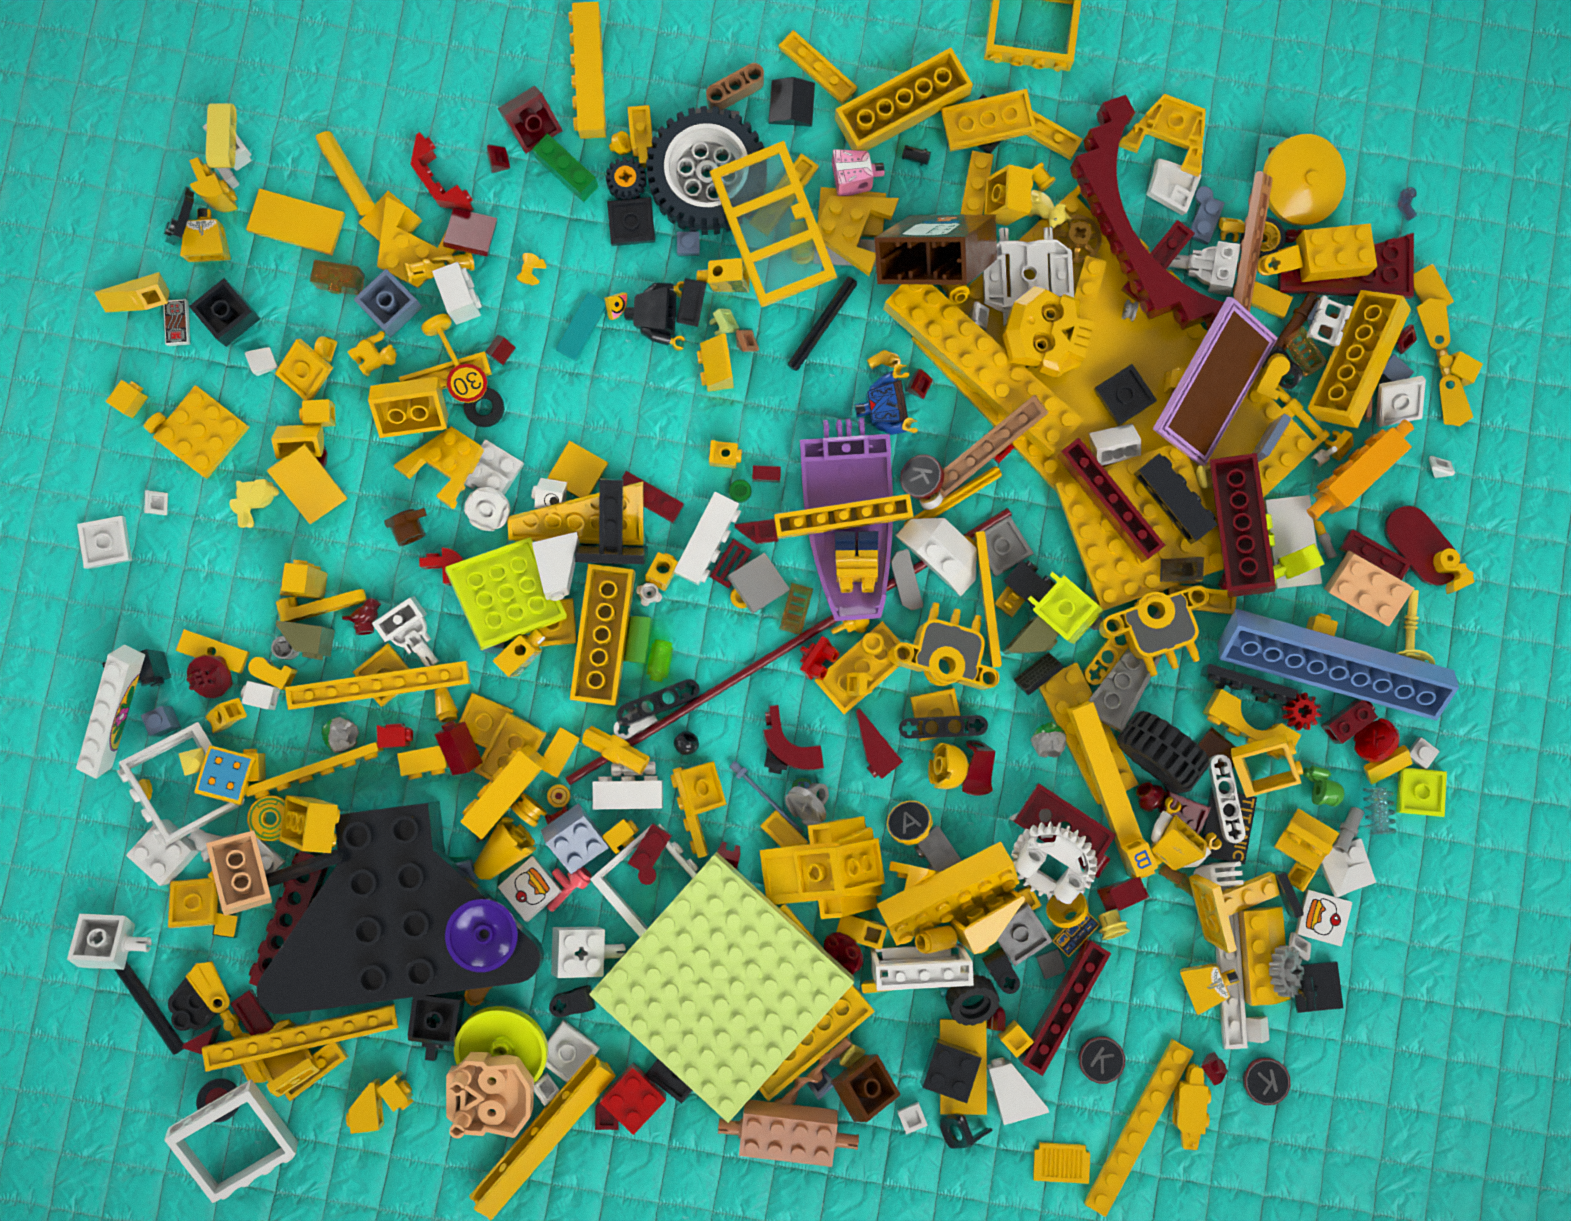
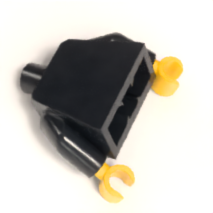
(656, 313)

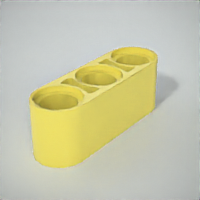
(221, 135)

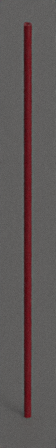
(757, 665)

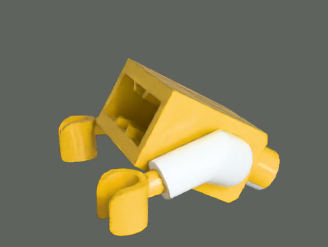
(1177, 842)

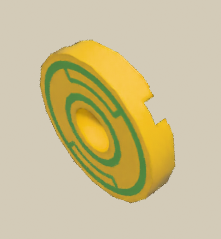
(257, 817)

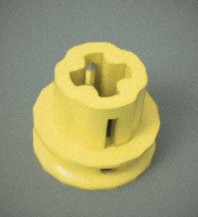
(1112, 925)

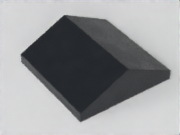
(792, 102)

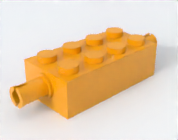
(1361, 470)

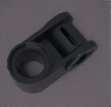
(1289, 384)
(1000, 968)
(576, 1002)

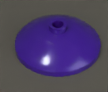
(465, 939)

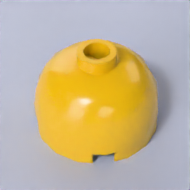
(948, 767)

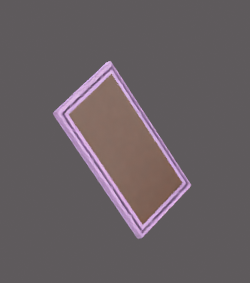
(1215, 382)

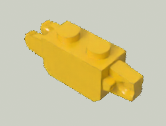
(1191, 1107)

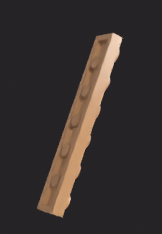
(992, 443)

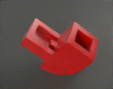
(434, 561)

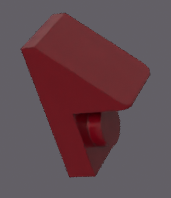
(1123, 894)
(205, 1039)

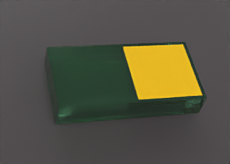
(227, 925)

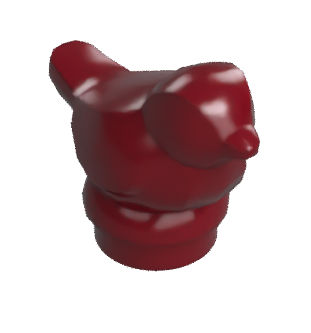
(364, 617)

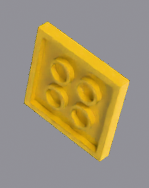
(201, 432)

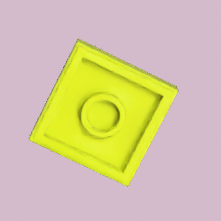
(1421, 792)

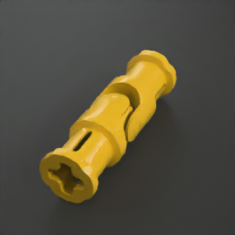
(425, 268)

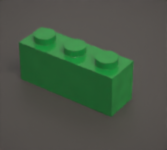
(565, 167)

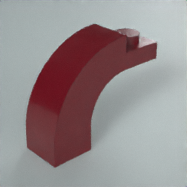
(785, 752)

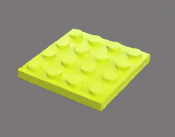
(503, 594)

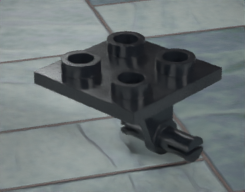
(1319, 988)

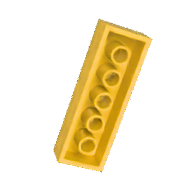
(903, 101)
(1359, 358)
(602, 635)
(949, 893)

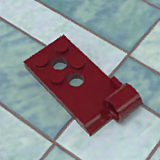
(1061, 811)

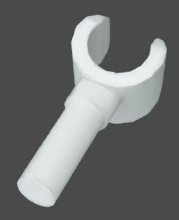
(1323, 456)

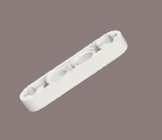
(1223, 799)

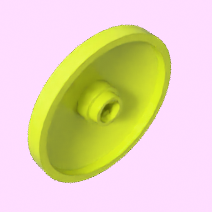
(503, 1032)

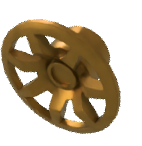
(1079, 235)

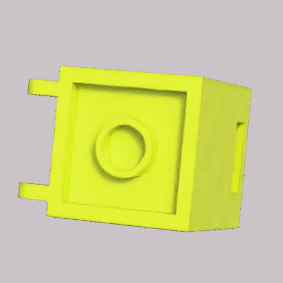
(1067, 609)

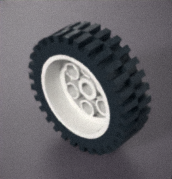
(677, 148)

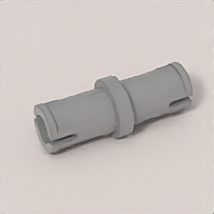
(1348, 829)

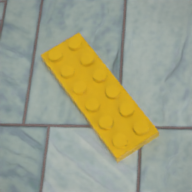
(1069, 690)

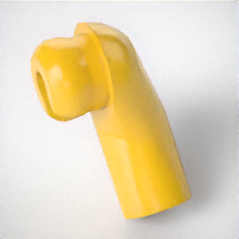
(884, 357)

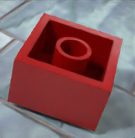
(633, 1098)

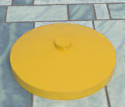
(1306, 179)

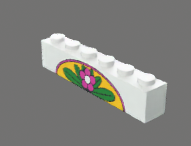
(110, 711)

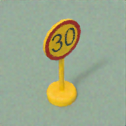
(465, 381)

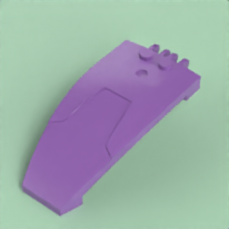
(842, 473)

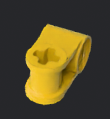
(1282, 261)

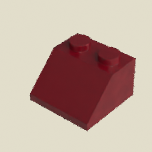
(529, 118)

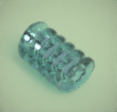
(1379, 810)

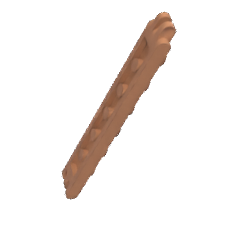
(1252, 240)

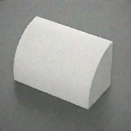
(1115, 444)

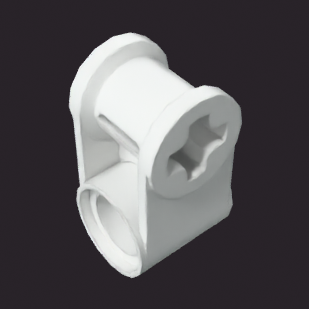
(637, 727)

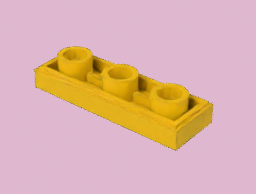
(197, 645)

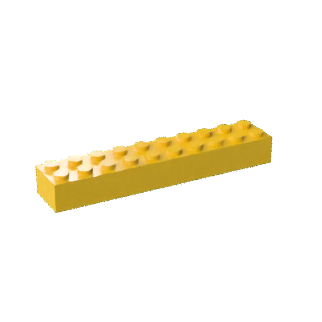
(979, 361)

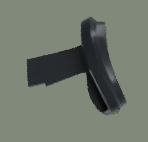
(961, 1122)

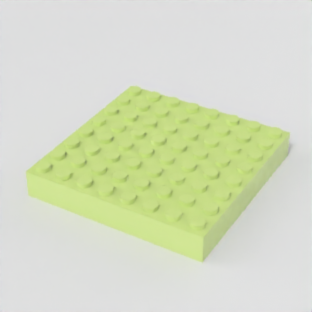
(722, 987)

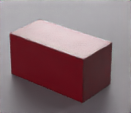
(766, 474)

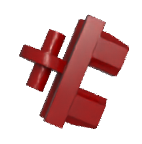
(815, 656)

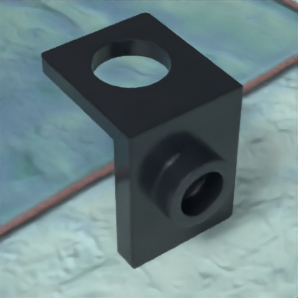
(773, 764)

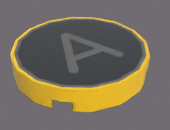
(909, 822)

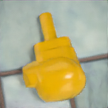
(851, 625)

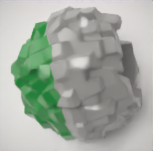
(340, 734)
(1049, 740)

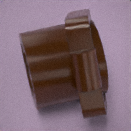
(407, 526)

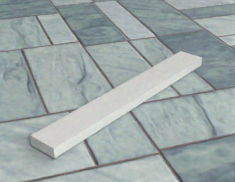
(1232, 1009)

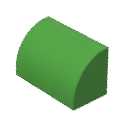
(638, 639)

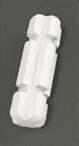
(617, 770)

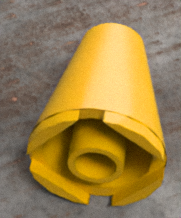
(503, 849)

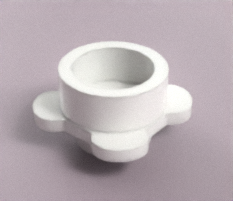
(646, 599)

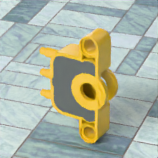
(1160, 636)
(953, 643)

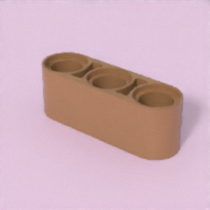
(741, 78)

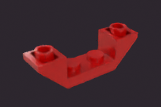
(421, 156)

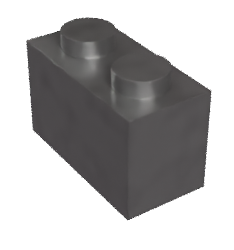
(937, 850)

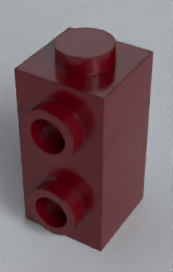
(1349, 721)
(458, 747)

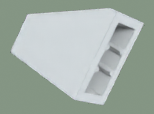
(556, 564)
(1012, 1093)

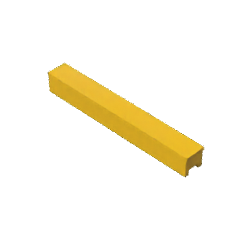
(1105, 776)
(541, 1136)

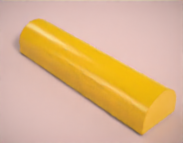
(345, 172)

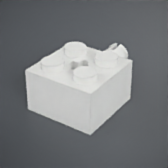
(104, 941)
(592, 956)

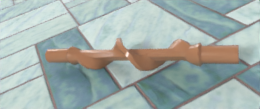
(816, 1074)

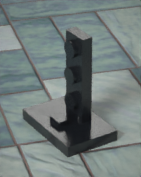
(611, 530)

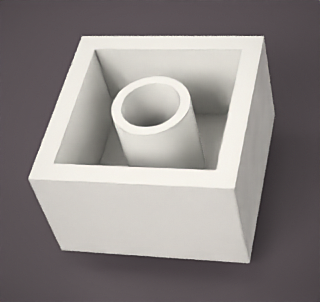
(456, 292)
(161, 861)

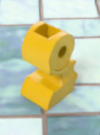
(1448, 562)

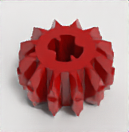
(1298, 720)

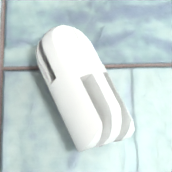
(1216, 874)

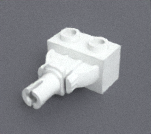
(1212, 266)
(406, 627)

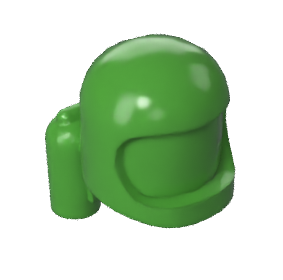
(1324, 790)

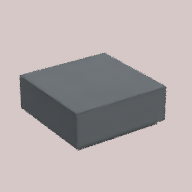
(1051, 963)

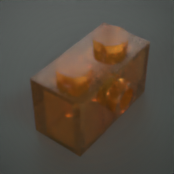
(337, 277)

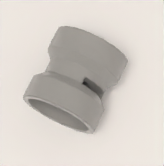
(280, 646)

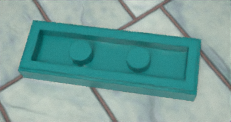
(581, 326)

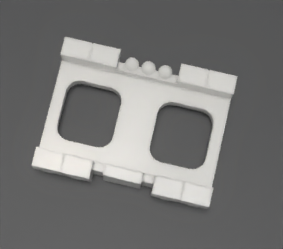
(1336, 324)

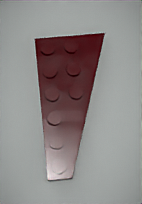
(1391, 276)

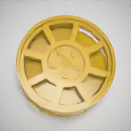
(528, 810)

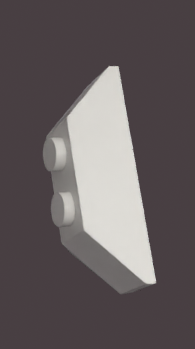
(942, 550)

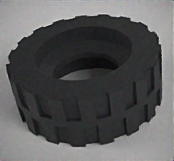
(977, 1012)

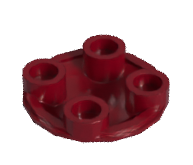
(844, 951)

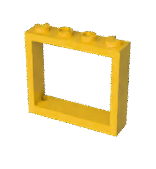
(1029, 57)

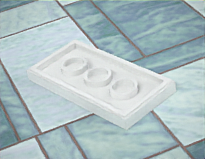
(1292, 531)

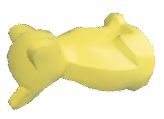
(1044, 207)

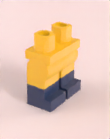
(856, 568)

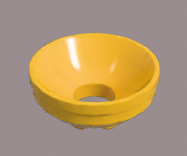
(1058, 910)

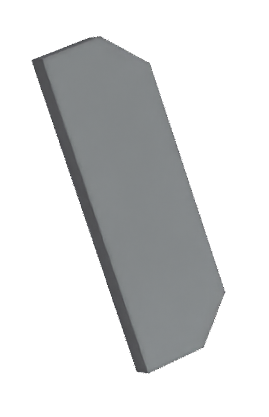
(906, 580)

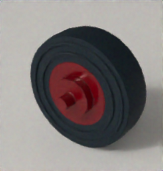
(213, 1090)

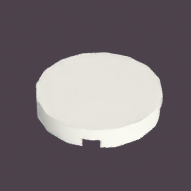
(487, 508)

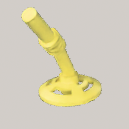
(1410, 631)

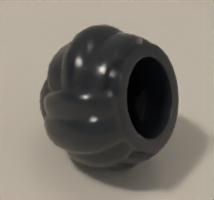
(686, 743)

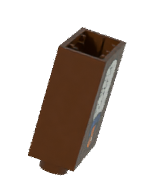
(936, 249)

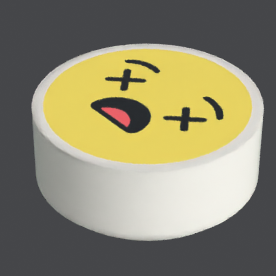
(932, 502)

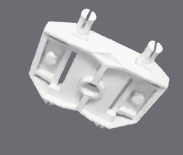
(1023, 257)

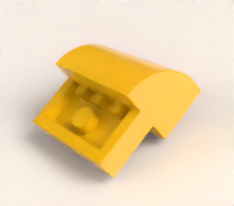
(212, 189)

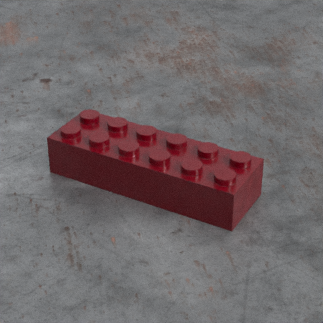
(1242, 525)

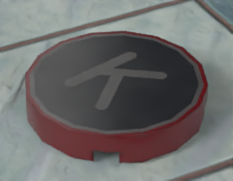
(922, 476)
(1101, 1059)
(1266, 1081)

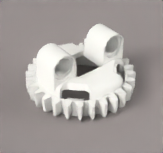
(1067, 849)

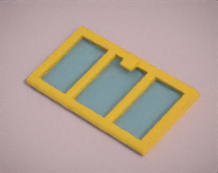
(773, 224)

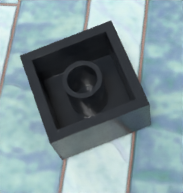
(224, 312)
(950, 1070)

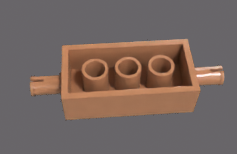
(788, 1133)

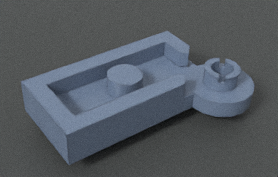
(1206, 215)

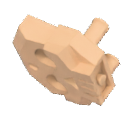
(473, 1094)

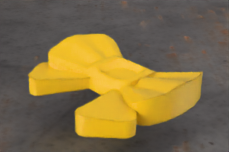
(530, 261)

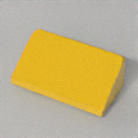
(1430, 285)

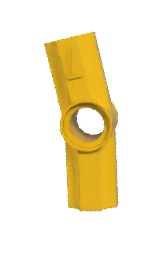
(615, 749)

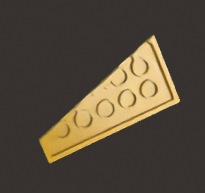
(580, 516)

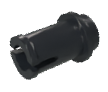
(916, 155)

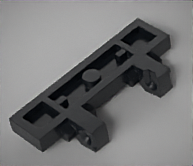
(1260, 688)

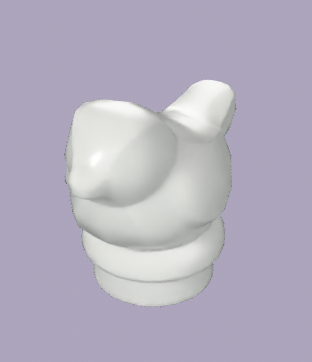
(200, 839)

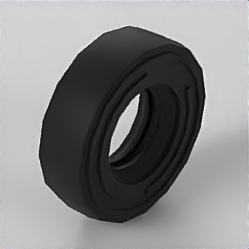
(491, 418)

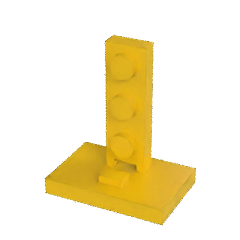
(1216, 905)

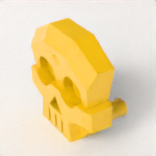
(1063, 336)

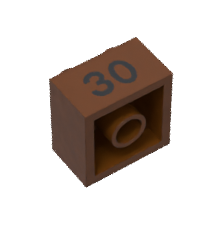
(865, 1088)

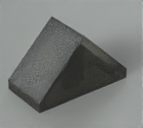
(1182, 570)

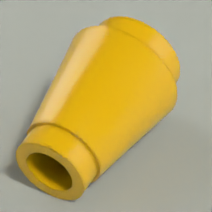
(445, 706)

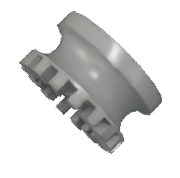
(1130, 311)

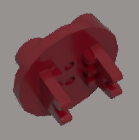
(218, 674)

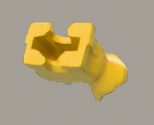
(372, 358)

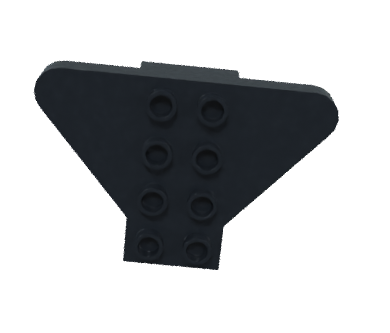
(384, 921)

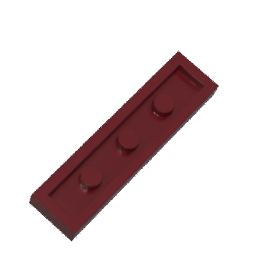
(1167, 249)

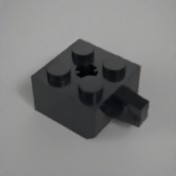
(425, 1029)

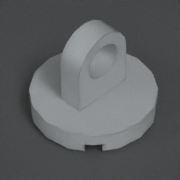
(806, 805)

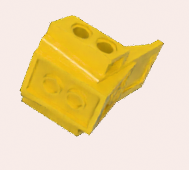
(836, 869)

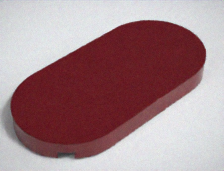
(1418, 541)

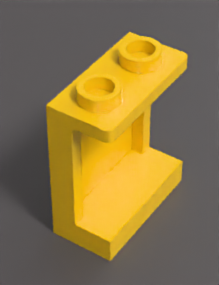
(287, 1069)

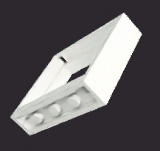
(194, 731)
(612, 895)
(915, 970)
(244, 1093)

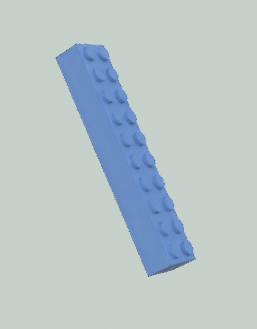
(1337, 664)

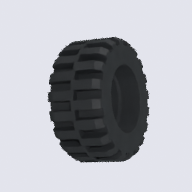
(1163, 751)

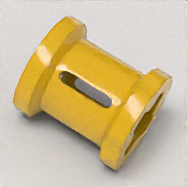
(1042, 177)

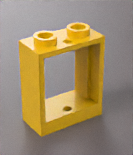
(1269, 783)

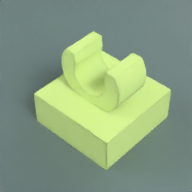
(725, 320)

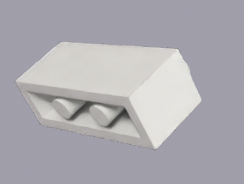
(628, 793)

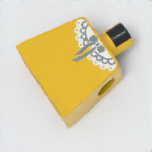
(204, 239)
(1207, 985)

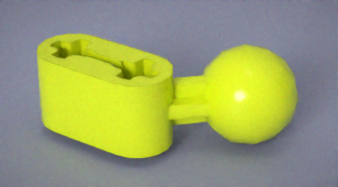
(1298, 562)

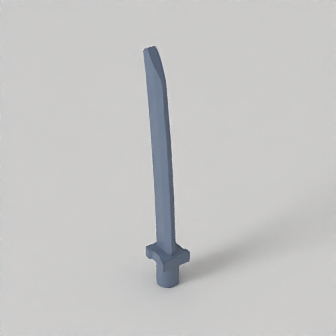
(741, 772)

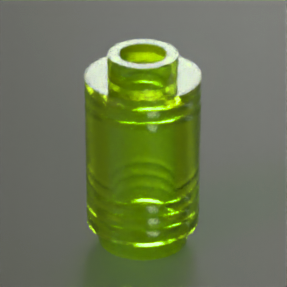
(659, 660)

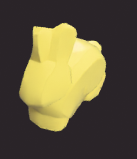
(250, 496)

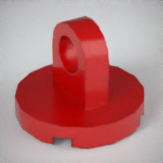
(1377, 740)

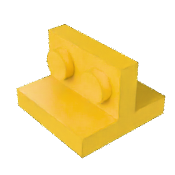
(1306, 840)

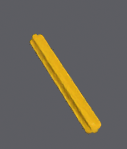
(961, 493)

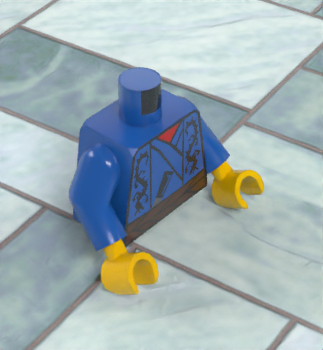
(887, 404)

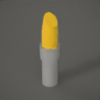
(1324, 539)

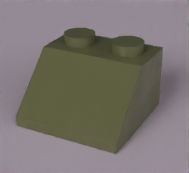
(1033, 638)
(309, 639)

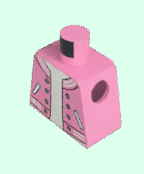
(854, 171)

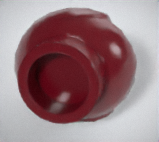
(1150, 796)

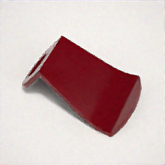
(979, 774)

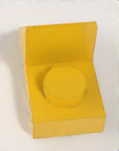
(911, 873)

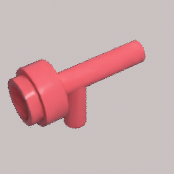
(579, 879)

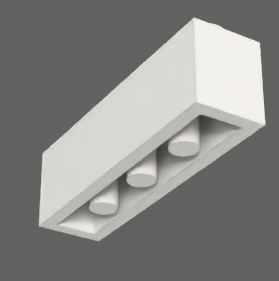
(707, 538)

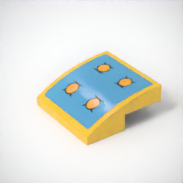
(224, 775)

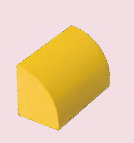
(289, 438)

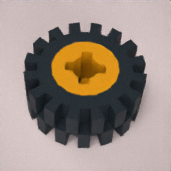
(627, 187)

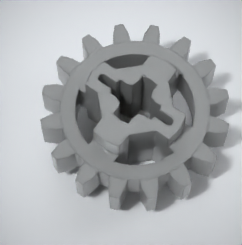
(1286, 971)

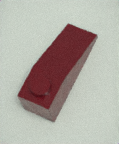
(877, 751)

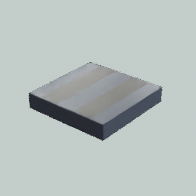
(1271, 437)

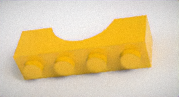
(1226, 710)

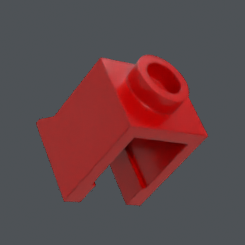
(394, 735)

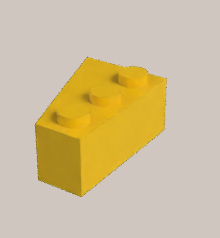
(303, 580)

